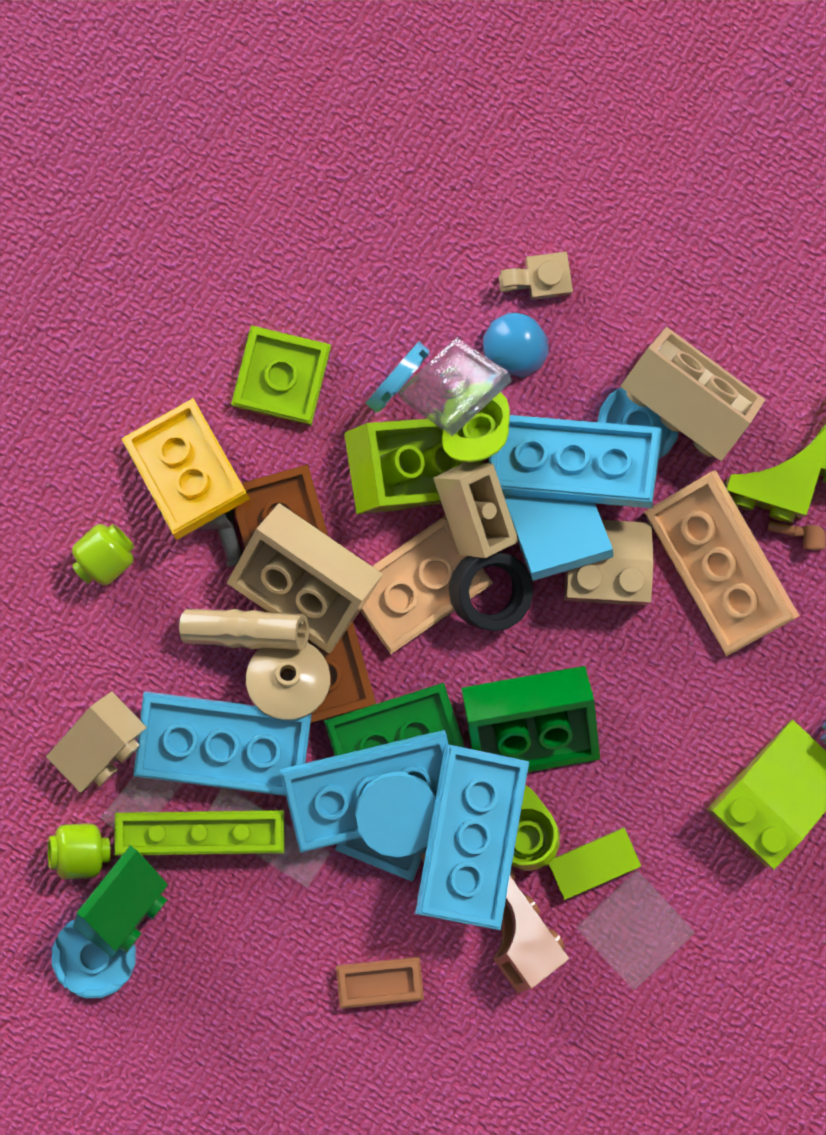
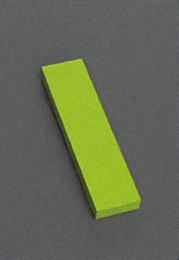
(200, 832)

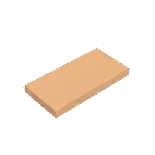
(721, 563)

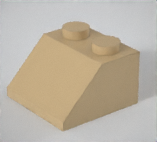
(619, 579)

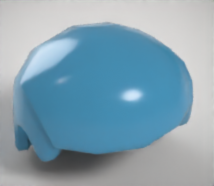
(516, 344)

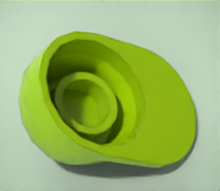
(536, 835)

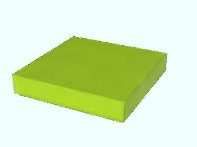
(281, 375)

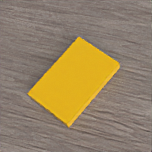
(185, 469)

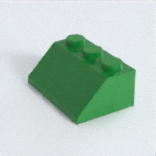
(535, 718)

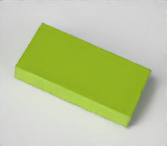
(594, 863)

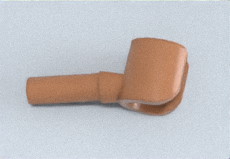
(812, 535)

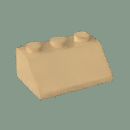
(692, 394)
(304, 572)

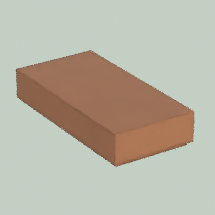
(379, 982)

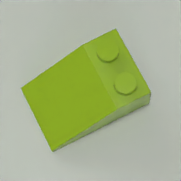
(396, 464)
(776, 796)

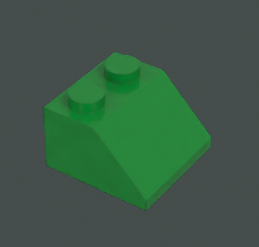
(121, 904)

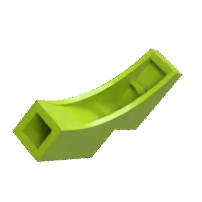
(783, 488)

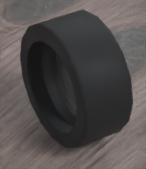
(520, 597)

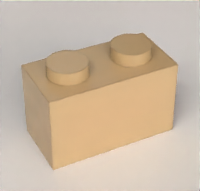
(476, 509)
(96, 742)

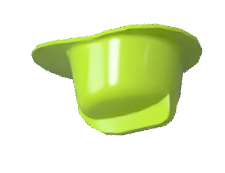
(482, 434)

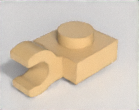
(544, 276)

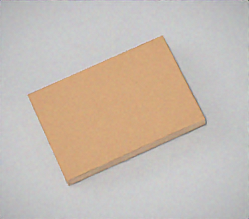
(416, 586)

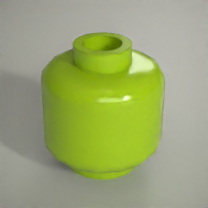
(102, 554)
(77, 851)

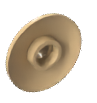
(288, 698)

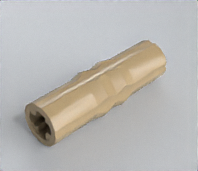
(244, 629)

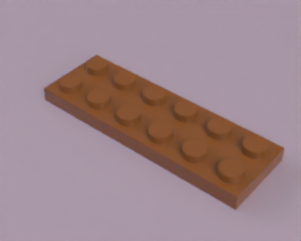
(295, 490)

